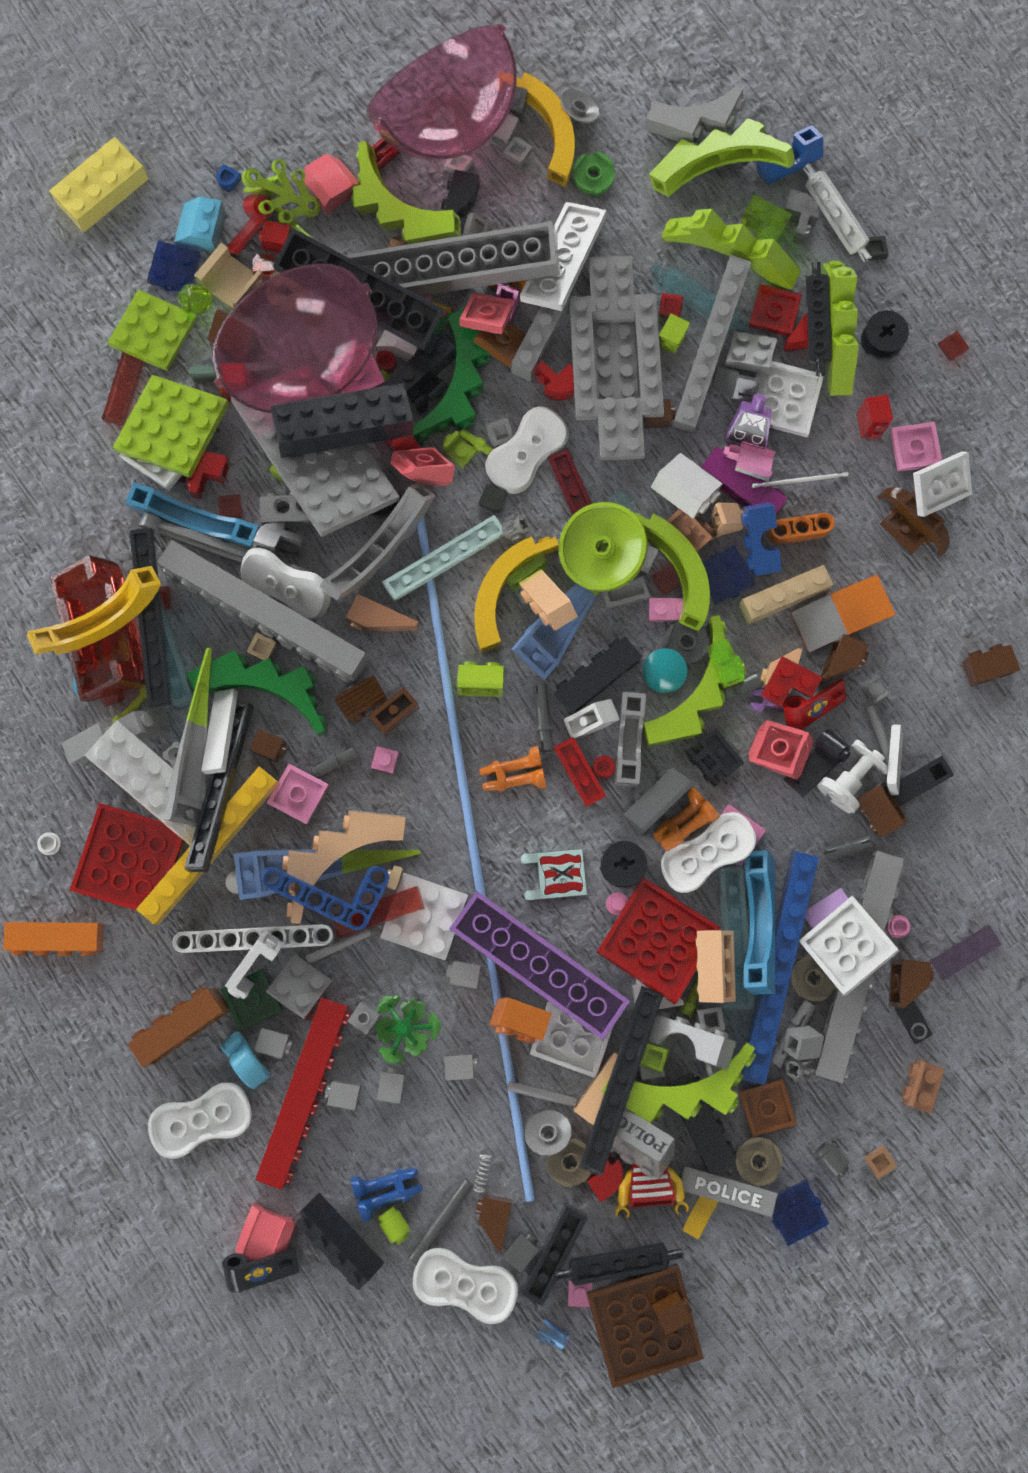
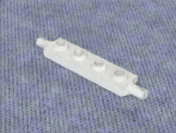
(837, 212)

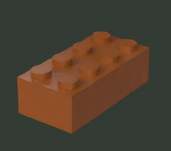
(177, 1028)

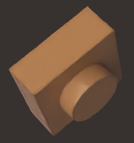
(880, 1162)

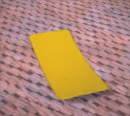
(699, 1216)

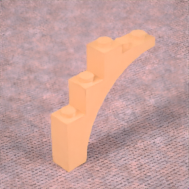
(360, 828)

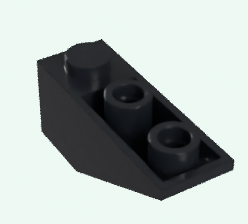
(462, 192)
(923, 780)

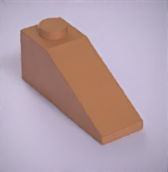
(377, 618)

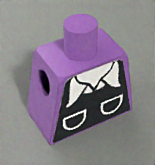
(751, 423)

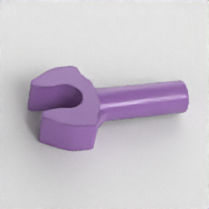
(759, 707)

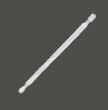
(797, 480)

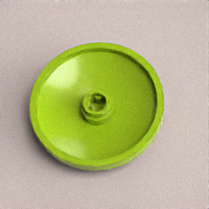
(603, 547)

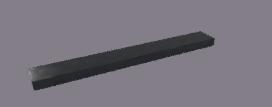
(151, 625)
(217, 796)
(621, 1081)

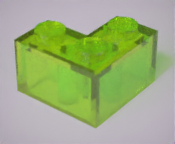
(765, 219)

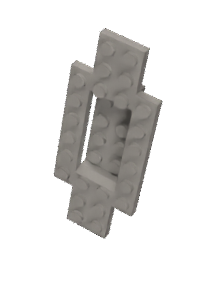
(607, 361)

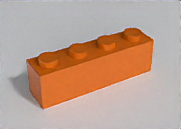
(57, 937)

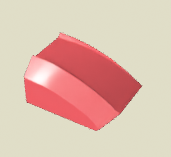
(329, 182)
(424, 466)
(781, 748)
(264, 1233)

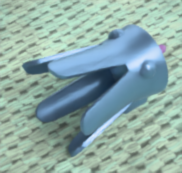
(559, 1339)

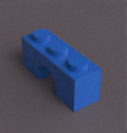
(806, 149)
(756, 521)

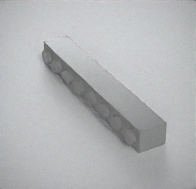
(711, 344)

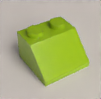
(480, 679)

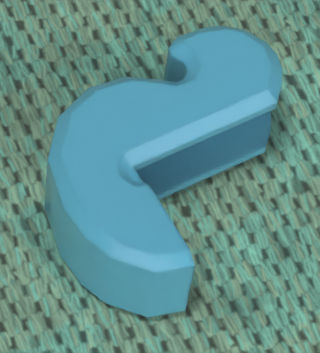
(244, 1060)

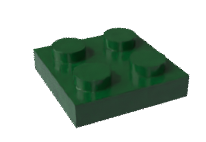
(257, 1004)

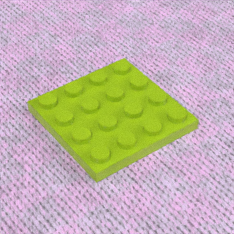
(171, 425)

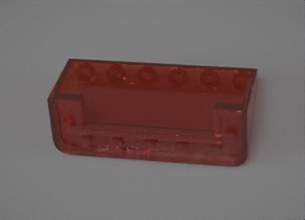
(118, 654)

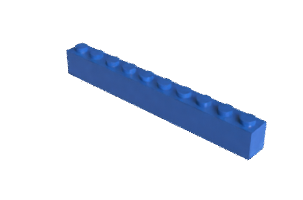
(788, 930)

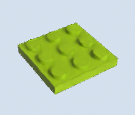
(152, 330)

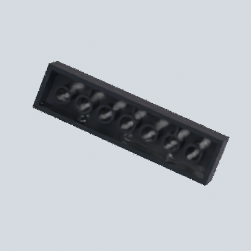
(396, 307)

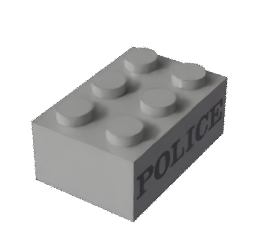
(643, 1145)

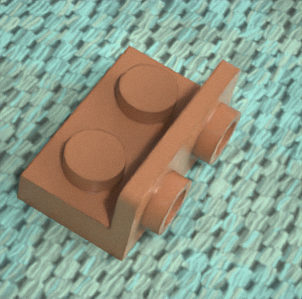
(693, 529)
(922, 1086)

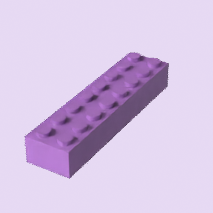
(539, 965)

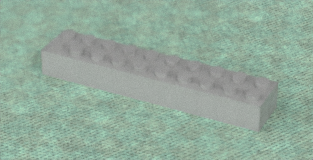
(468, 260)
(263, 612)

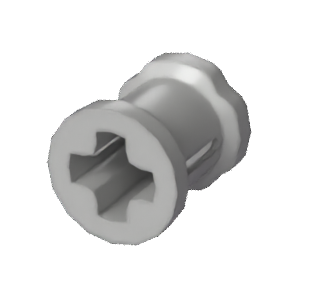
(876, 689)

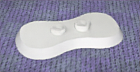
(516, 461)
(294, 587)
(723, 843)
(217, 1114)
(481, 1290)

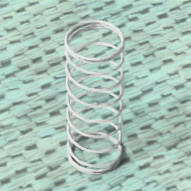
(479, 1189)

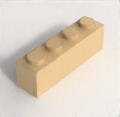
(785, 594)

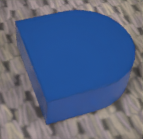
(228, 178)

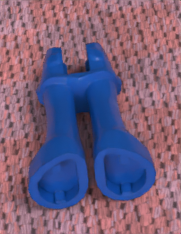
(364, 1187)

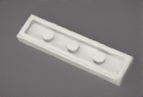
(219, 731)

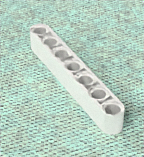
(243, 935)

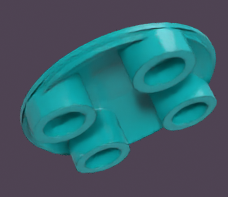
(665, 670)

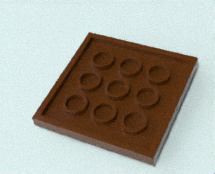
(630, 1331)

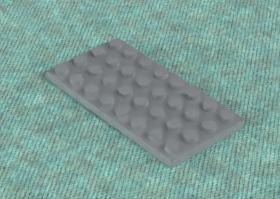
(330, 484)

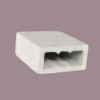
(687, 485)

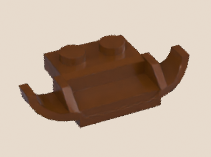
(910, 528)

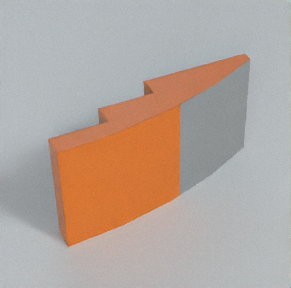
(843, 613)

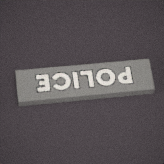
(729, 1191)

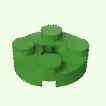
(593, 185)

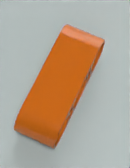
(809, 522)

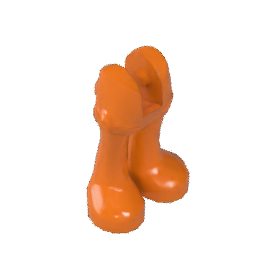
(535, 777)
(669, 832)

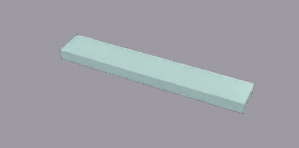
(443, 558)

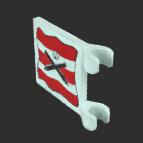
(559, 874)

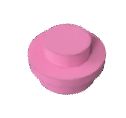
(616, 903)
(898, 926)

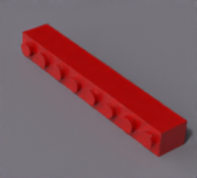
(302, 1094)

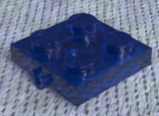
(173, 266)
(727, 575)
(798, 1213)

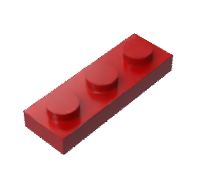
(579, 772)

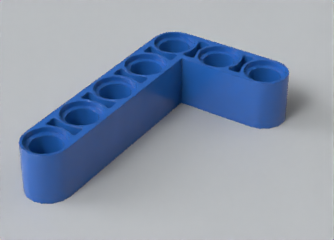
(327, 899)

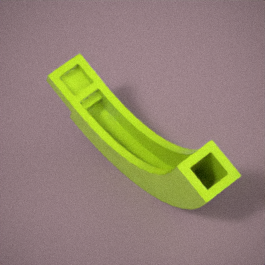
(687, 565)

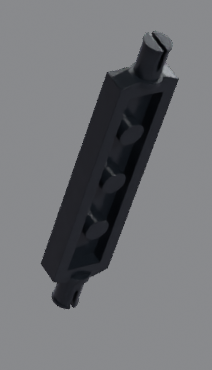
(818, 319)
(618, 1264)

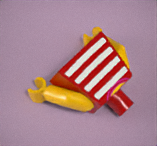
(647, 1191)

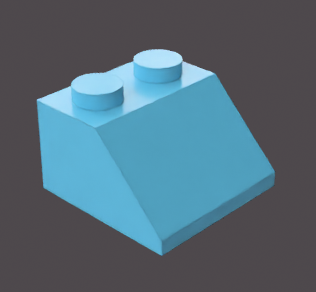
(201, 224)

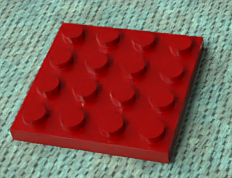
(124, 857)
(656, 940)

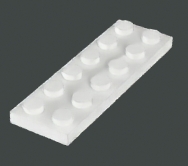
(576, 233)
(137, 772)

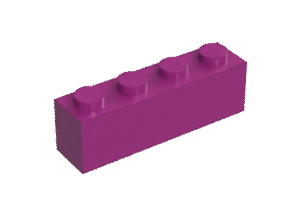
(739, 485)

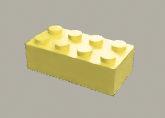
(99, 184)

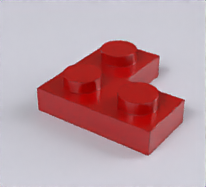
(787, 676)

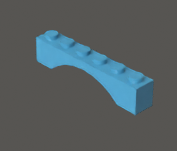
(229, 530)
(760, 958)

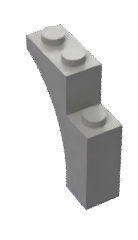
(690, 122)
(140, 723)

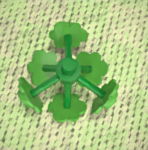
(391, 1028)

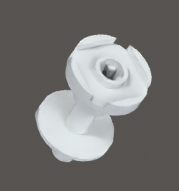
(848, 783)

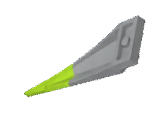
(187, 781)

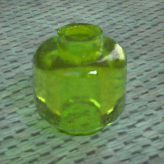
(195, 298)

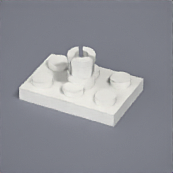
(942, 483)

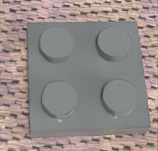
(751, 352)
(299, 986)

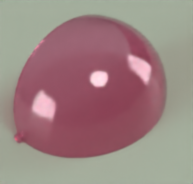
(448, 96)
(296, 337)

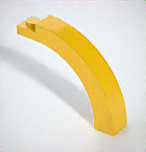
(559, 123)
(494, 582)
(102, 621)

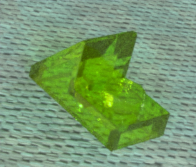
(726, 663)

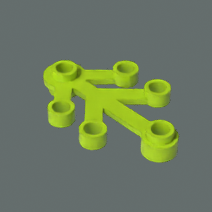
(285, 192)

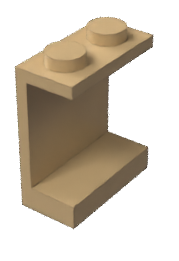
(227, 277)

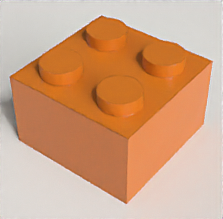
(519, 1019)

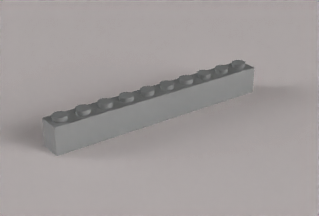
(845, 1011)

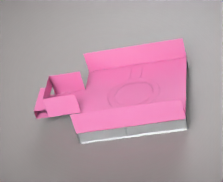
(751, 460)

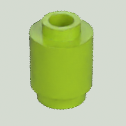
(394, 1225)

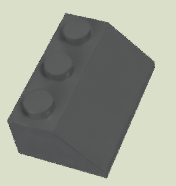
(656, 800)

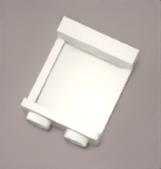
(267, 946)

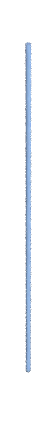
(474, 855)

